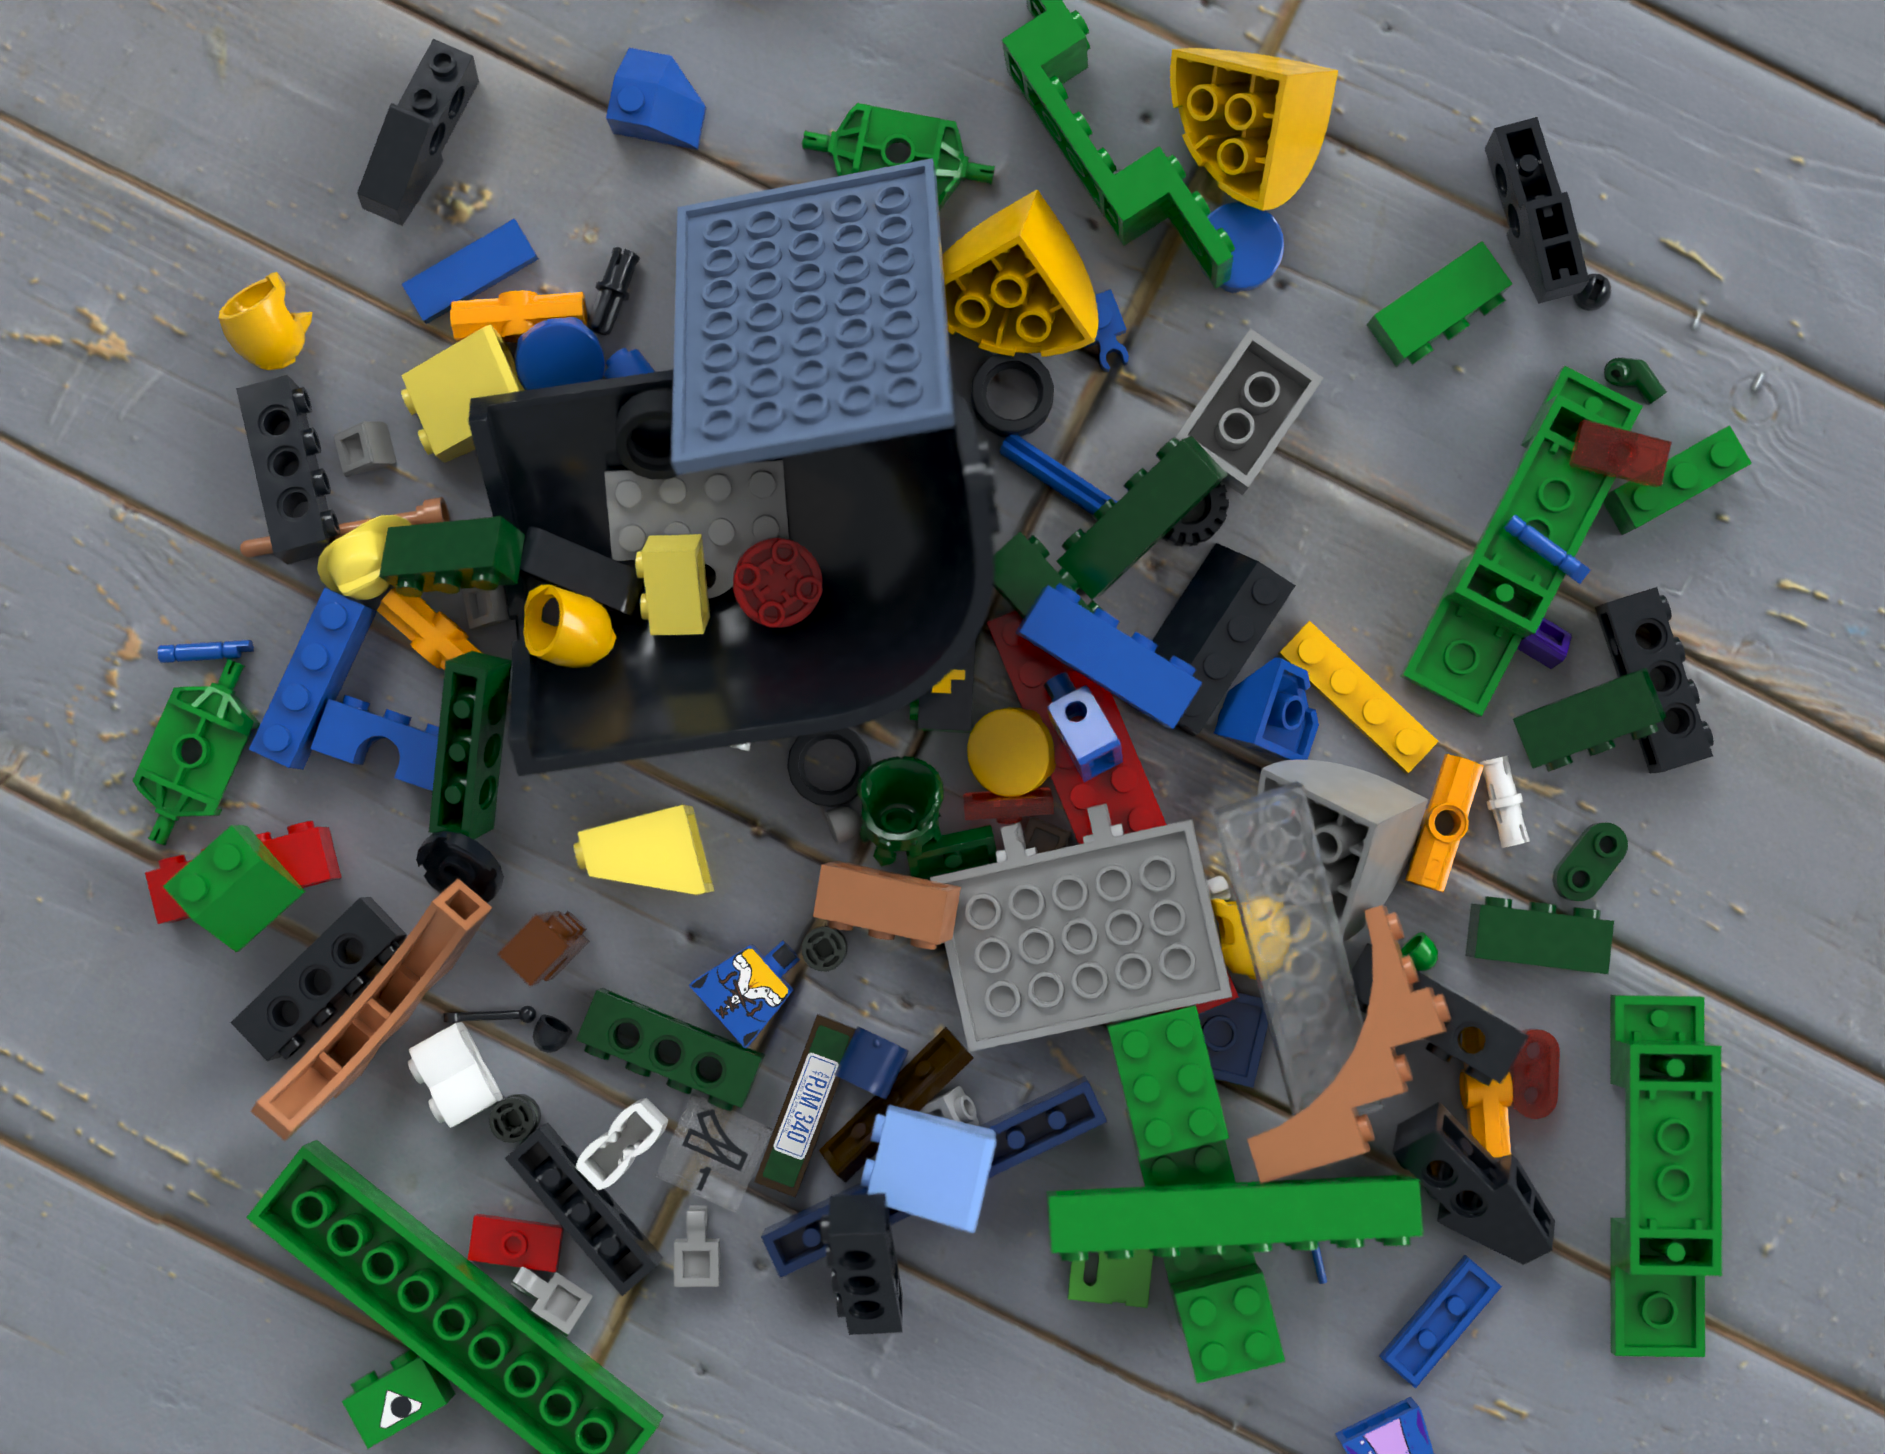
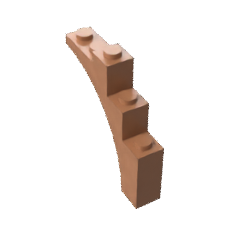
(377, 1013)
(1395, 1016)

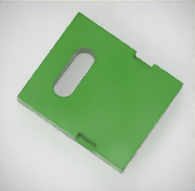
(1115, 1280)

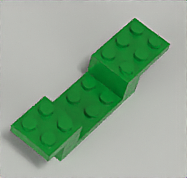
(1137, 197)
(1504, 584)
(1179, 1142)
(1670, 1175)

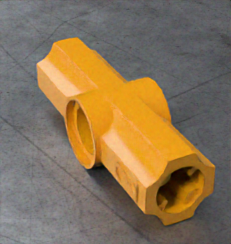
(514, 312)
(431, 632)
(1453, 794)
(1485, 1104)

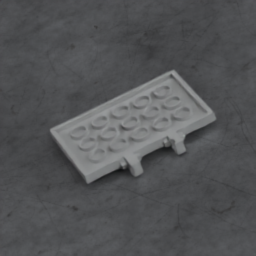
(1083, 933)

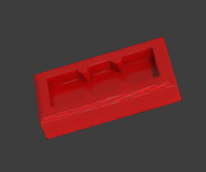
(515, 1242)

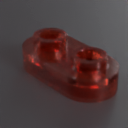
(1538, 1073)

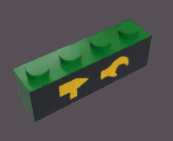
(949, 703)

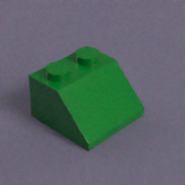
(234, 887)

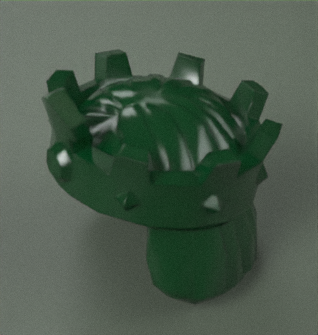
(900, 806)

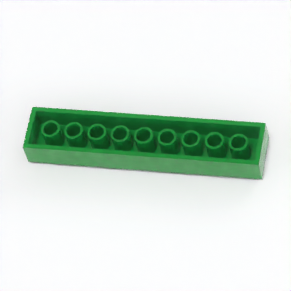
(449, 1310)

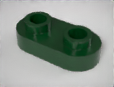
(1590, 860)

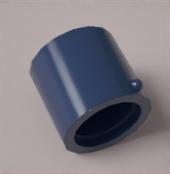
(871, 1062)

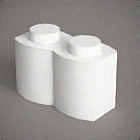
(454, 1075)
(628, 1137)

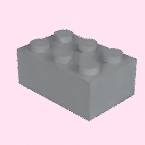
(1250, 408)

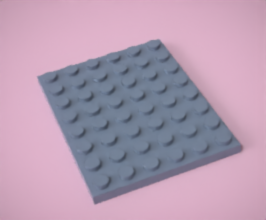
(810, 318)

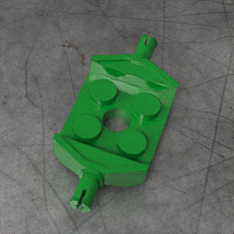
(870, 130)
(221, 727)

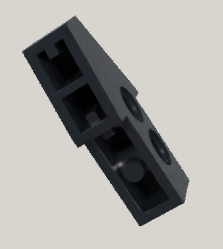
(417, 132)
(1537, 212)
(1476, 1192)

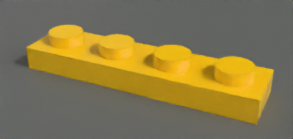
(1359, 698)

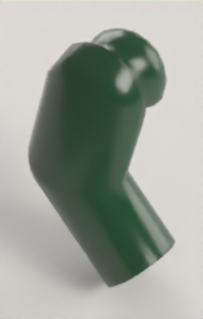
(1634, 373)

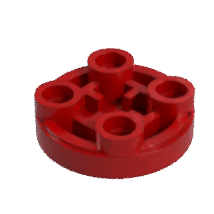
(777, 582)

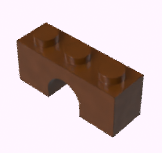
(545, 946)

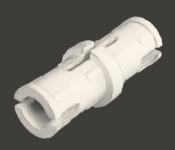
(1504, 801)

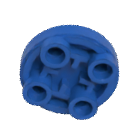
(1256, 243)
(558, 354)

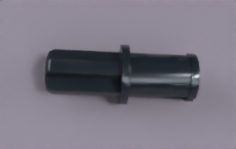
(612, 291)

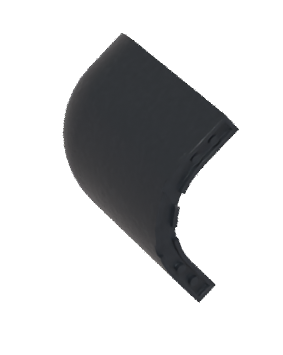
(899, 553)

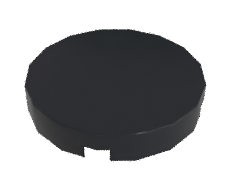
(456, 856)

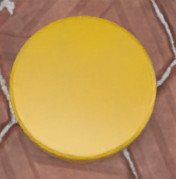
(1011, 751)

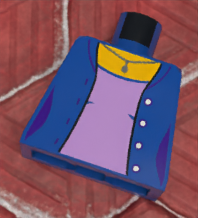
(1390, 1431)

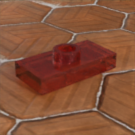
(1620, 453)
(1008, 809)

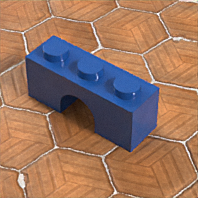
(350, 730)

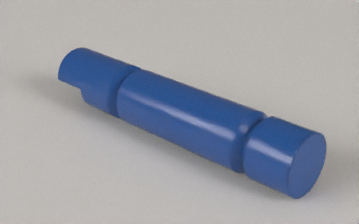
(1547, 549)
(204, 651)

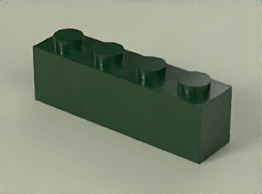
(1142, 516)

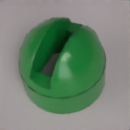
(1422, 951)

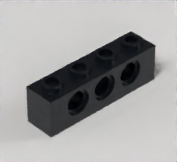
(263, 409)
(1619, 625)
(263, 1020)
(1502, 1040)
(584, 1211)
(863, 1263)

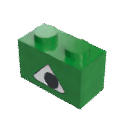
(396, 1398)

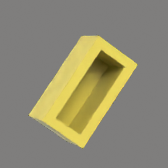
(674, 584)

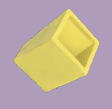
(445, 384)
(648, 851)

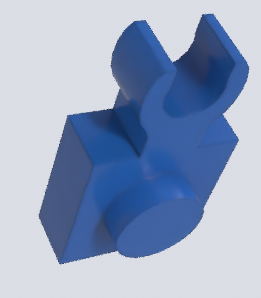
(1109, 327)

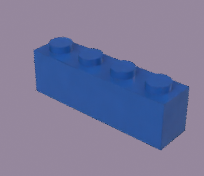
(1108, 656)
(312, 678)

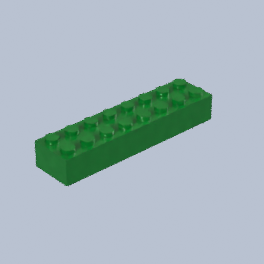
(1234, 1214)

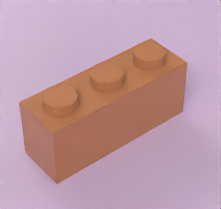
(886, 904)

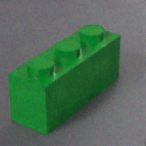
(1440, 305)
(1683, 478)

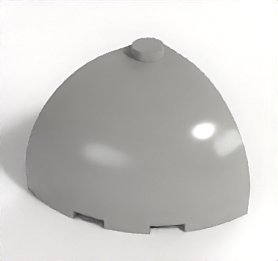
(1361, 830)

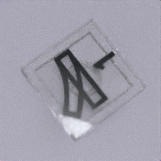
(713, 1153)

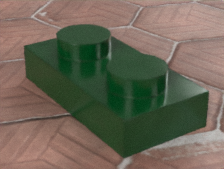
(954, 853)

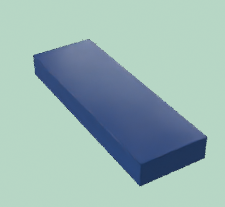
(470, 271)
(1440, 1321)

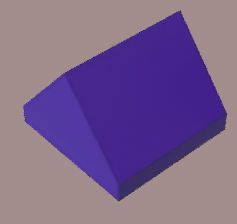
(1547, 645)

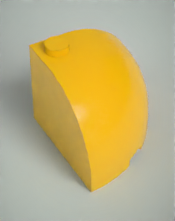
(1252, 119)
(1020, 284)

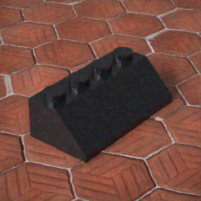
(1220, 625)

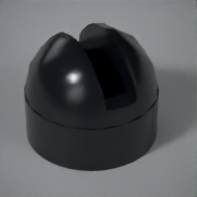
(1602, 296)
(550, 1034)

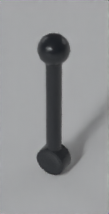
(526, 1014)

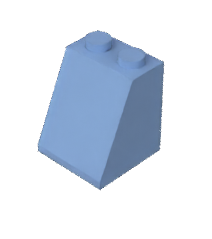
(930, 1166)

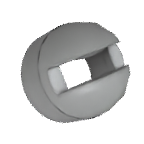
(843, 823)

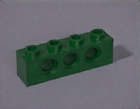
(470, 744)
(601, 1038)

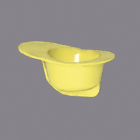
(354, 560)

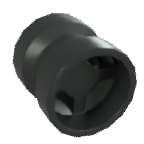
(830, 946)
(520, 1112)

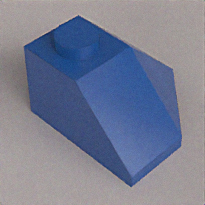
(655, 101)
(1271, 712)

